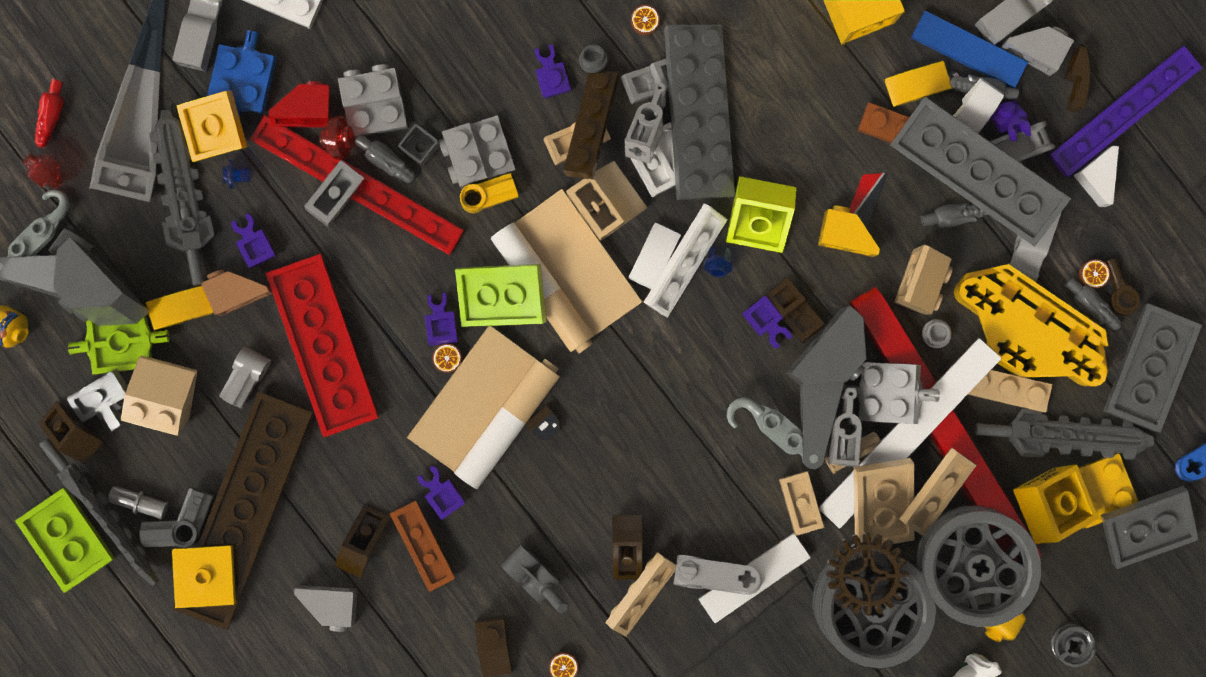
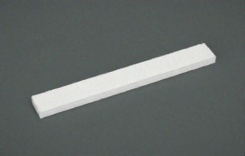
(907, 437)

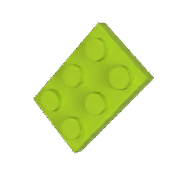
(501, 295)
(65, 539)

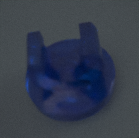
(235, 174)
(718, 265)

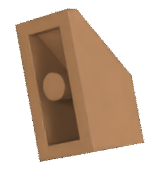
(231, 291)

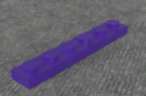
(1125, 111)

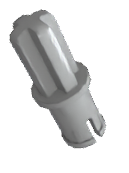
(138, 502)

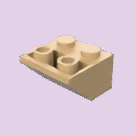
(606, 200)

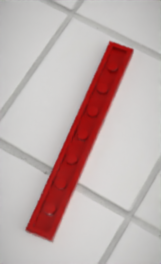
(370, 193)

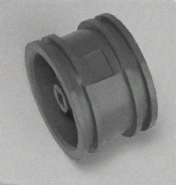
(979, 580)
(887, 650)

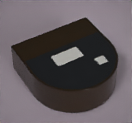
(544, 424)

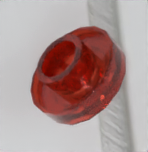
(337, 137)
(43, 170)

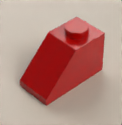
(303, 107)

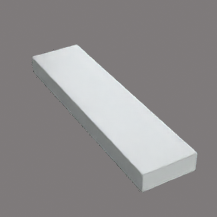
(685, 260)
(770, 566)

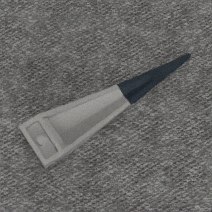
(125, 154)

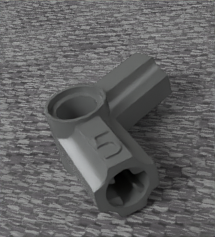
(169, 532)

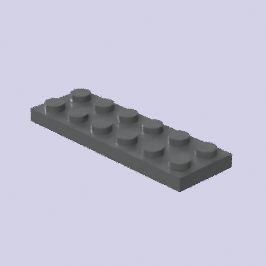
(699, 112)
(980, 171)

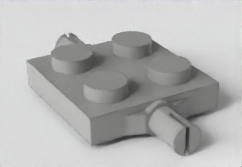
(891, 393)

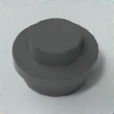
(593, 59)

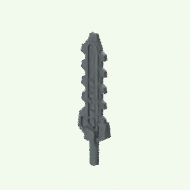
(186, 227)
(1035, 435)
(79, 486)

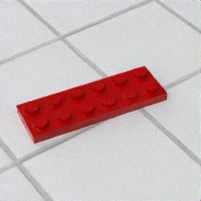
(322, 345)

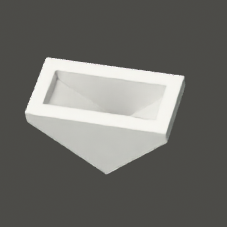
(1099, 176)

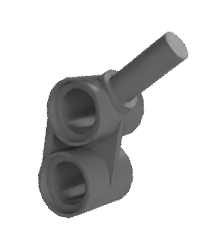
(536, 577)

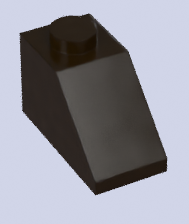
(69, 434)
(361, 541)
(627, 546)
(493, 645)

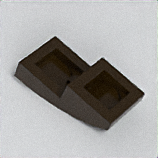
(1079, 73)
(795, 310)

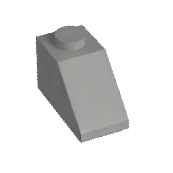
(1040, 48)
(334, 193)
(329, 605)

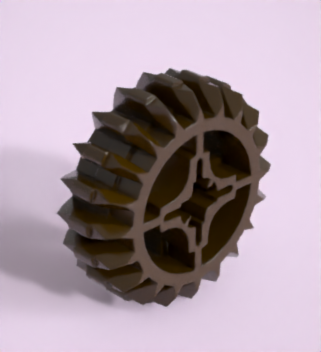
(867, 587)

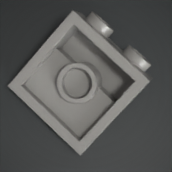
(373, 100)
(477, 152)

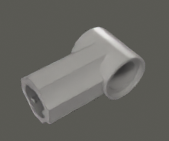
(248, 370)

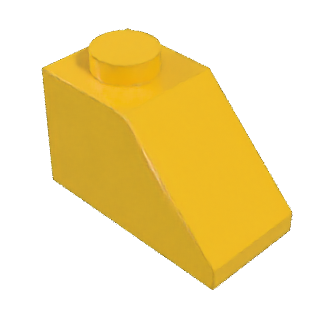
(846, 232)

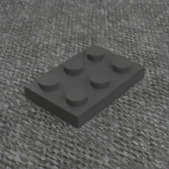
(1149, 527)

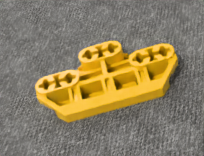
(1026, 330)

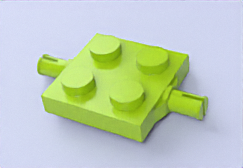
(117, 345)

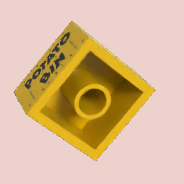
(1056, 504)

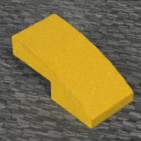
(918, 83)
(178, 308)

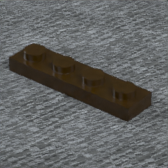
(591, 124)

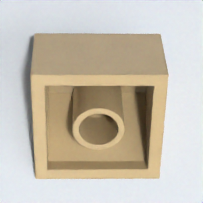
(924, 280)
(159, 395)

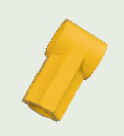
(491, 191)

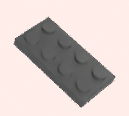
(1152, 368)

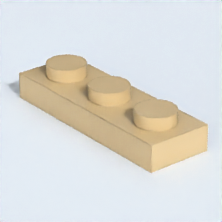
(1013, 390)
(937, 492)
(641, 594)

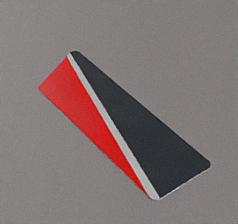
(867, 196)

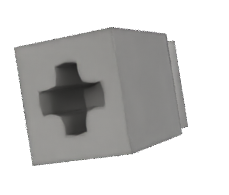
(1008, 17)
(197, 34)
(646, 127)
(1029, 258)
(844, 448)

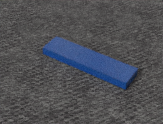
(968, 49)

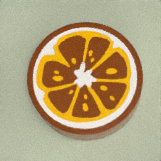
(645, 20)
(1094, 273)
(447, 358)
(563, 665)

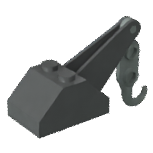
(72, 274)
(821, 372)

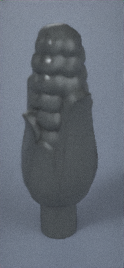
(965, 84)
(385, 158)
(953, 215)
(1093, 304)

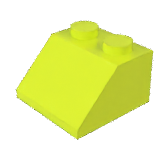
(761, 214)

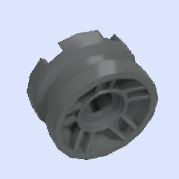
(1061, 647)

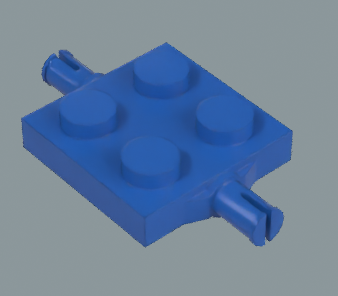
(245, 73)

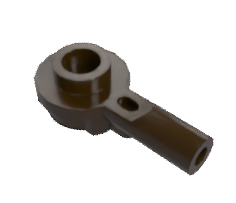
(1124, 299)

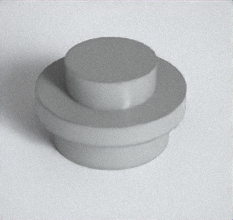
(936, 333)

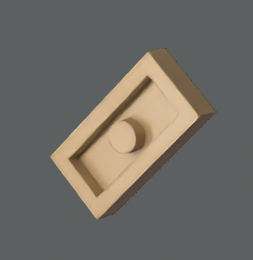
(801, 503)

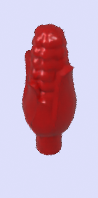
(49, 112)

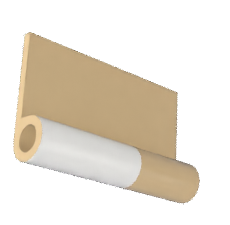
(578, 275)
(483, 406)

